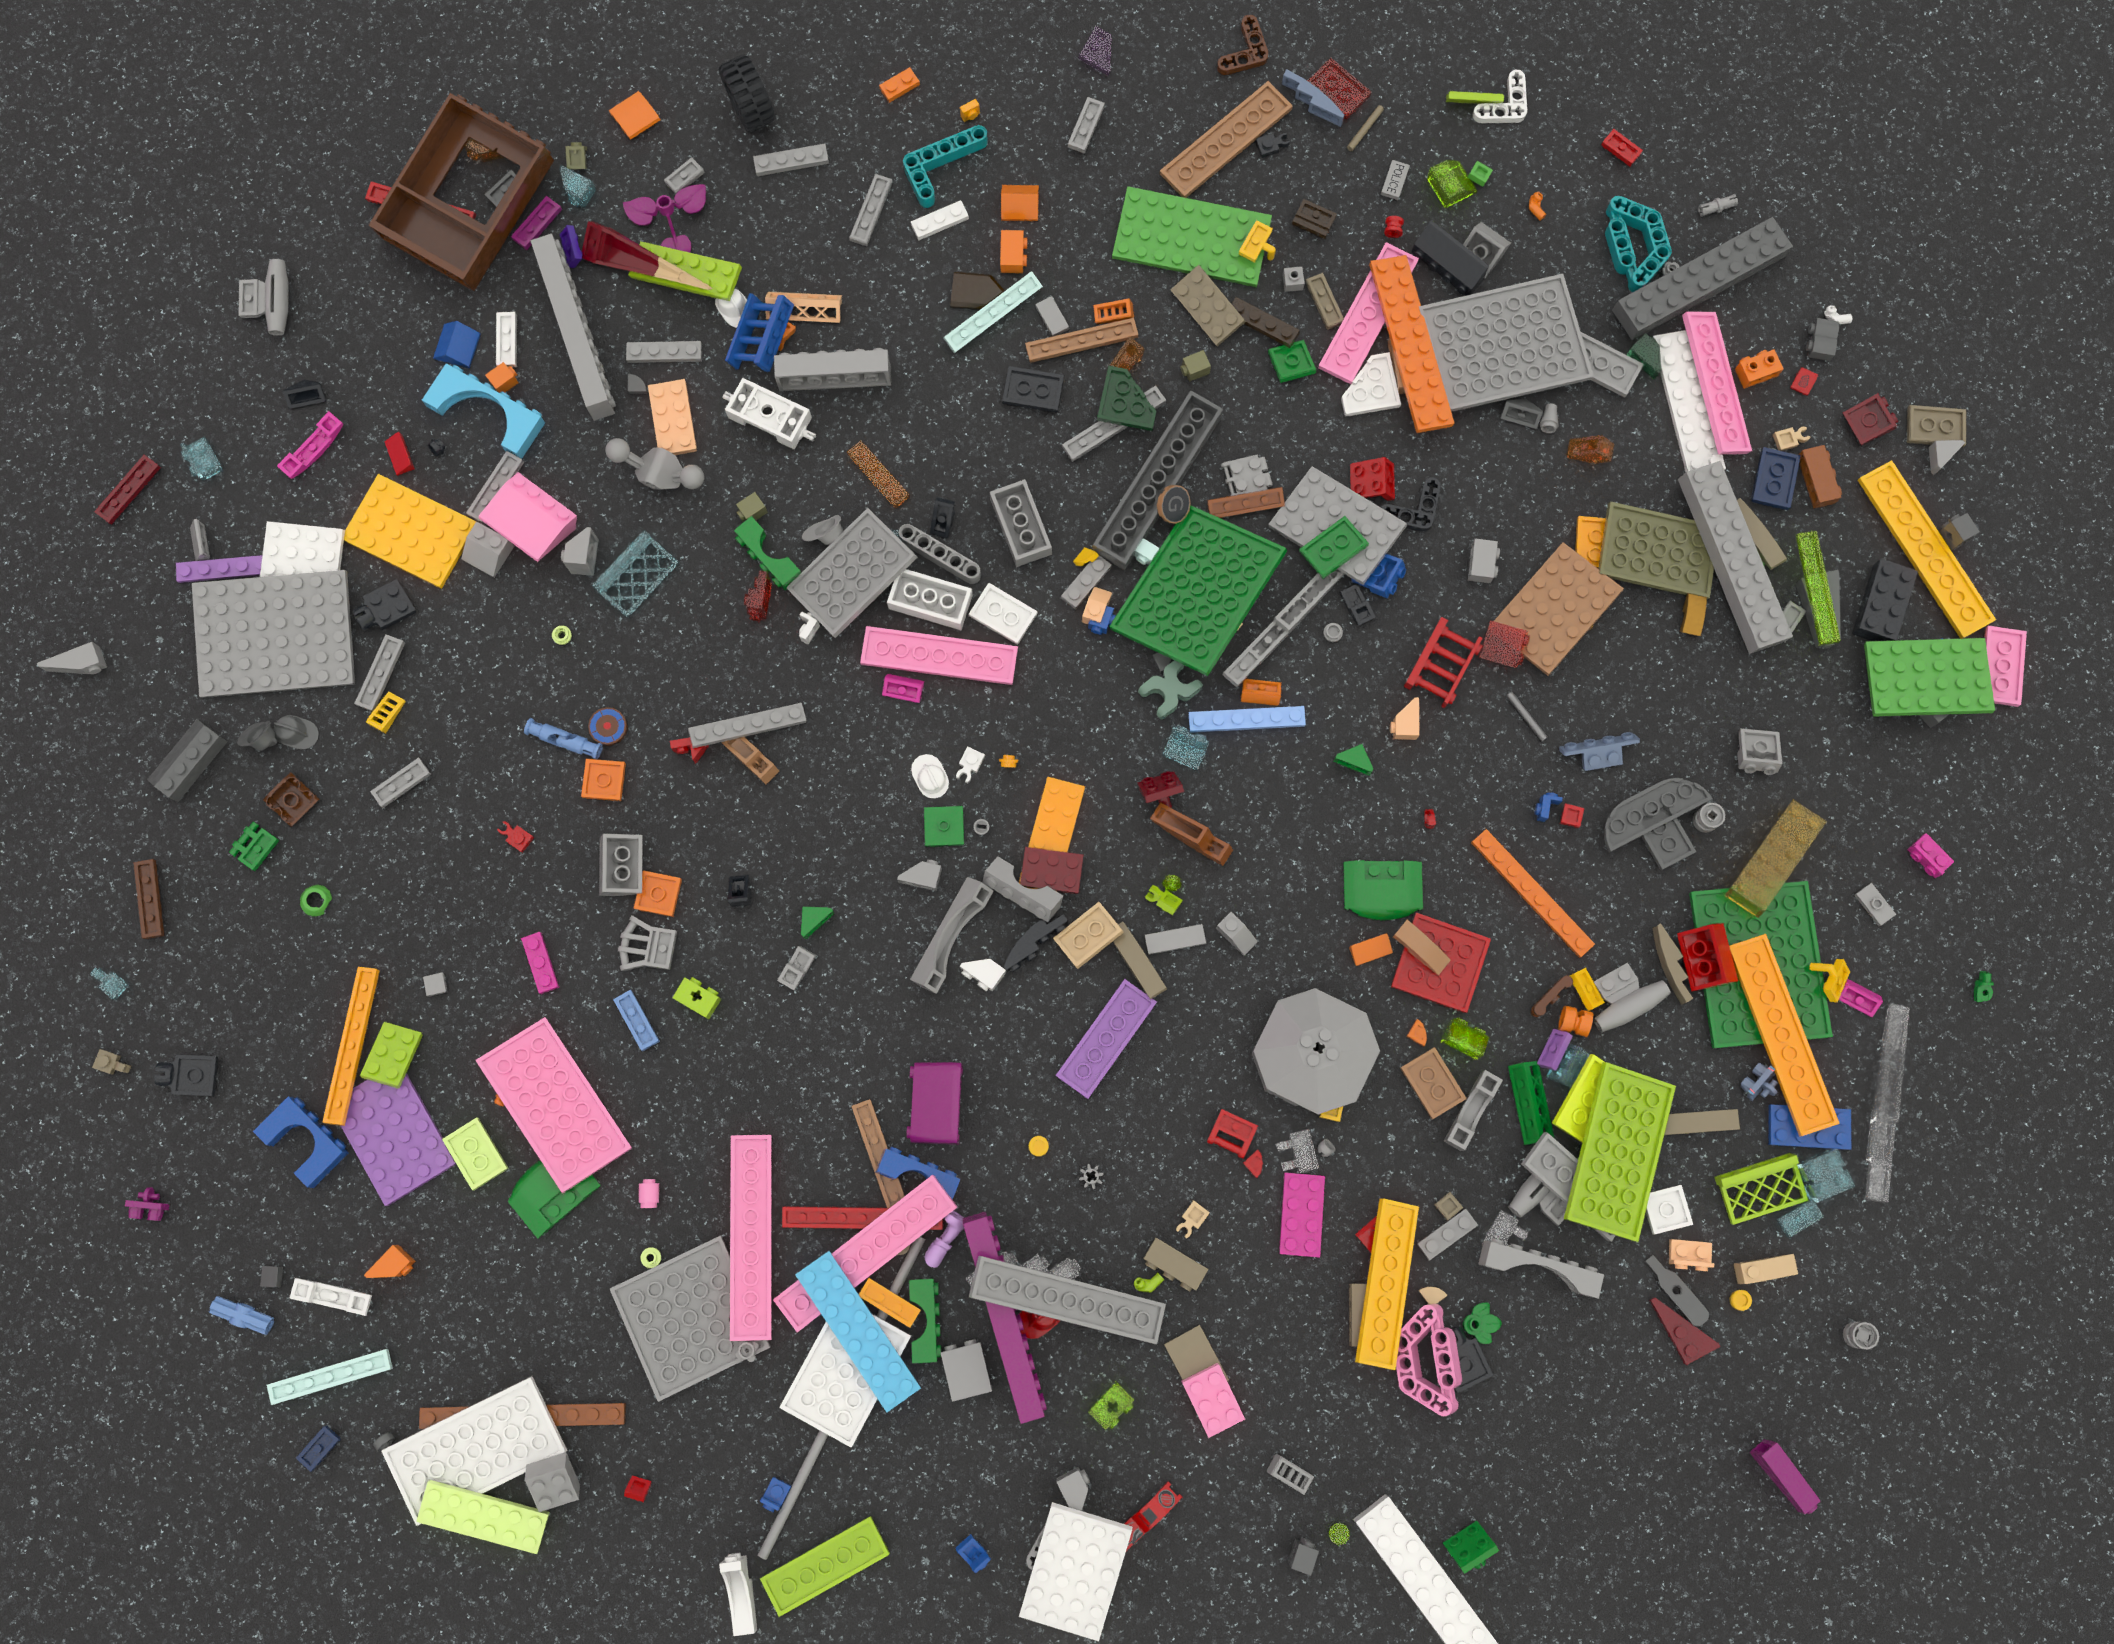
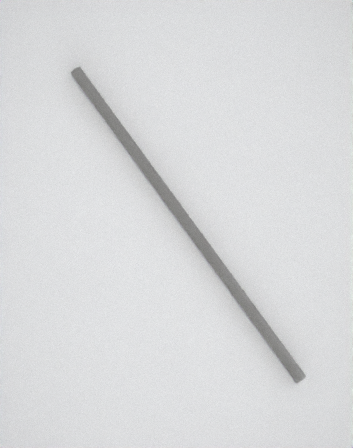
(821, 1436)

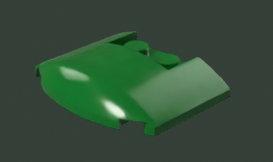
(1383, 888)
(542, 1203)

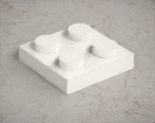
(1668, 1210)

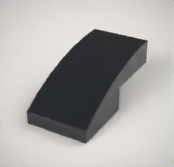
(1357, 605)

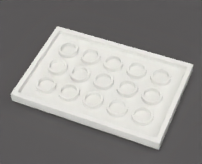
(831, 1389)
(1075, 1571)

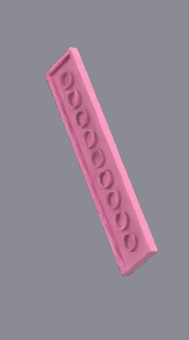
(750, 1238)
(875, 1245)

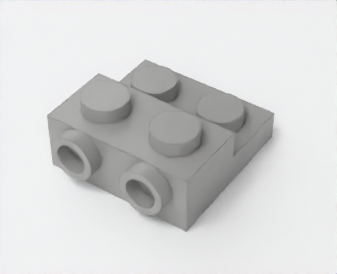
(1759, 751)

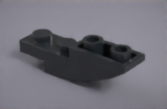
(1026, 946)

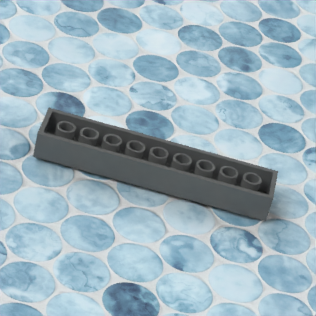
(1702, 278)
(1163, 468)

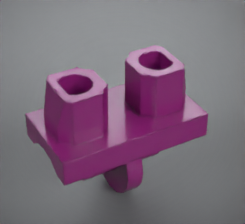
(156, 1210)

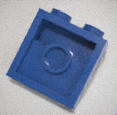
(1385, 576)

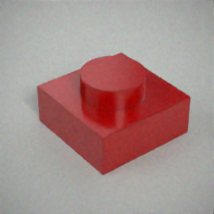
(1571, 815)
(637, 1488)

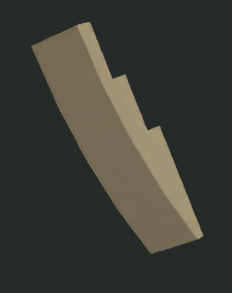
(1766, 545)
(1668, 956)
(1139, 963)
(1702, 1122)

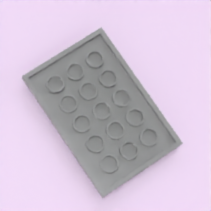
(1323, 501)
(851, 572)

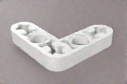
(1512, 104)

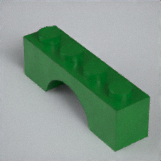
(752, 536)
(923, 1293)

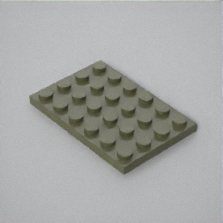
(1655, 551)

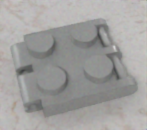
(1247, 474)

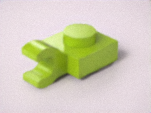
(1165, 900)

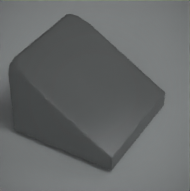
(271, 1276)

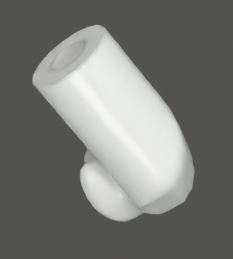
(1831, 314)

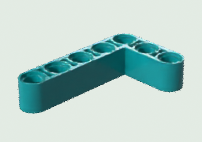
(940, 158)

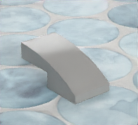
(796, 968)

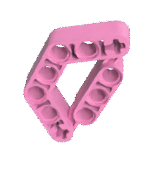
(1446, 1392)

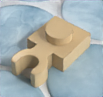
(1789, 439)
(1194, 1217)

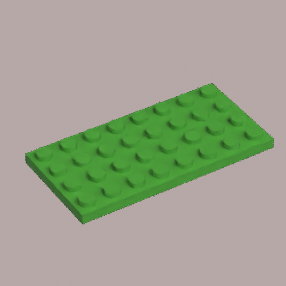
(1187, 233)

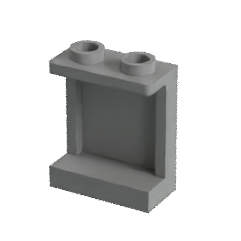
(966, 1370)

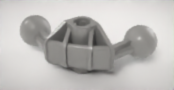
(657, 467)

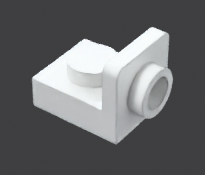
(808, 630)

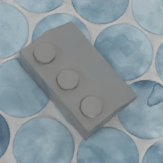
(620, 865)

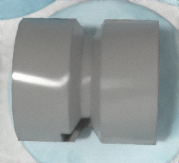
(1708, 817)
(1861, 1335)

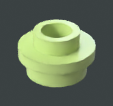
(561, 629)
(657, 1257)

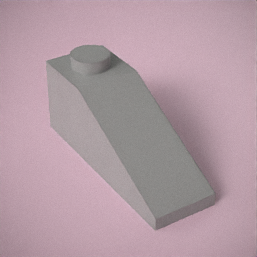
(80, 660)

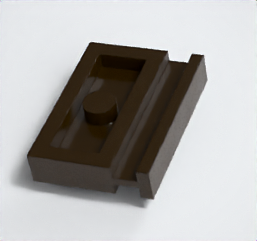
(1314, 218)

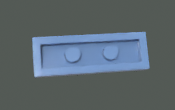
(636, 1020)

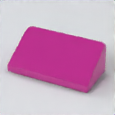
(903, 688)
(1860, 998)

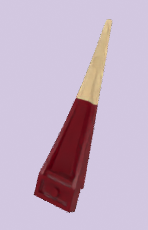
(612, 249)

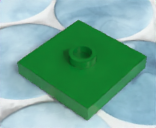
(1292, 362)
(944, 826)

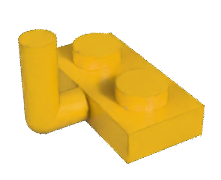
(1256, 242)
(1837, 977)

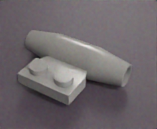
(267, 298)
(1626, 998)
(1534, 1193)

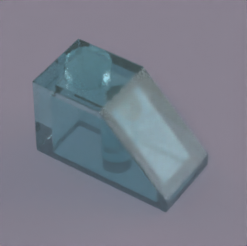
(577, 187)

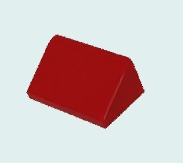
(399, 454)

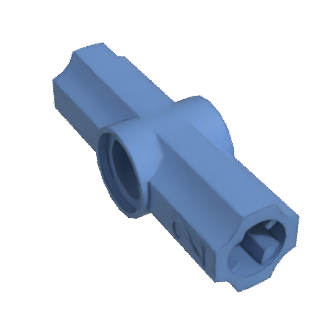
(241, 1315)

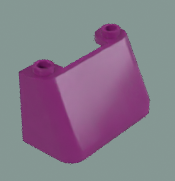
(935, 1102)

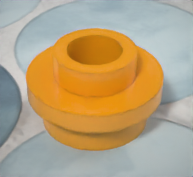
(1008, 761)

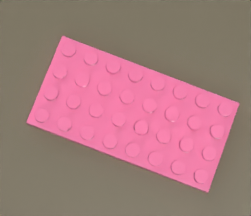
(553, 1105)

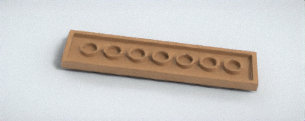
(1226, 140)

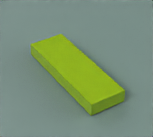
(1472, 97)

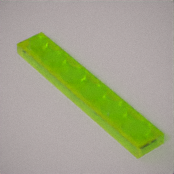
(1818, 588)

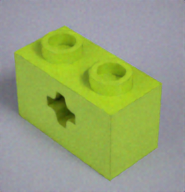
(686, 993)

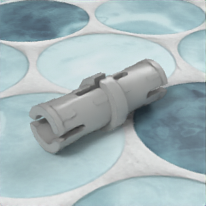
(1717, 205)

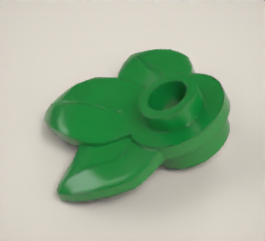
(1485, 1323)

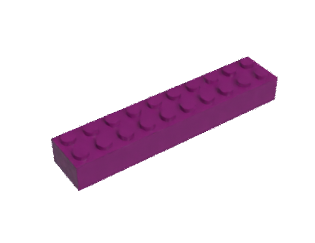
(1007, 1327)

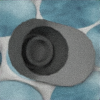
(296, 732)
(258, 736)

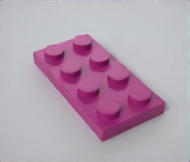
(1302, 1215)

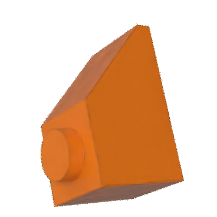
(393, 1263)

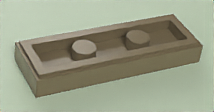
(1324, 301)

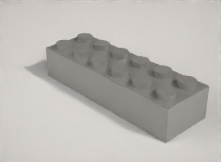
(832, 369)

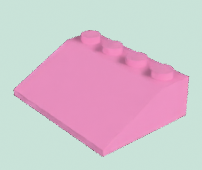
(528, 517)

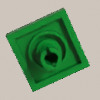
(1470, 1547)

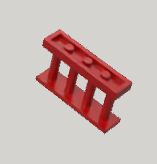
(1432, 647)

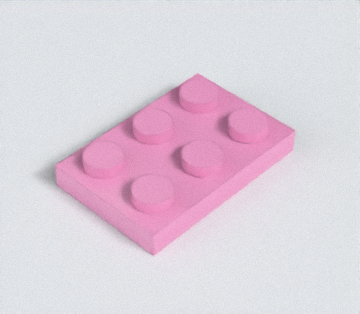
(1213, 1400)

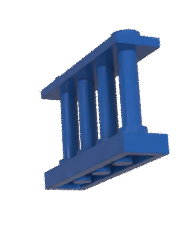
(771, 338)

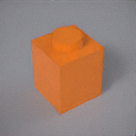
(502, 378)

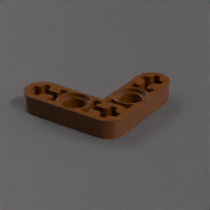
(1250, 54)

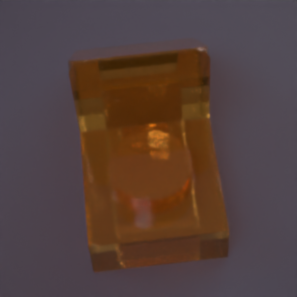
(1128, 355)

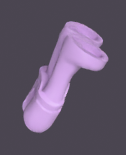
(940, 1246)

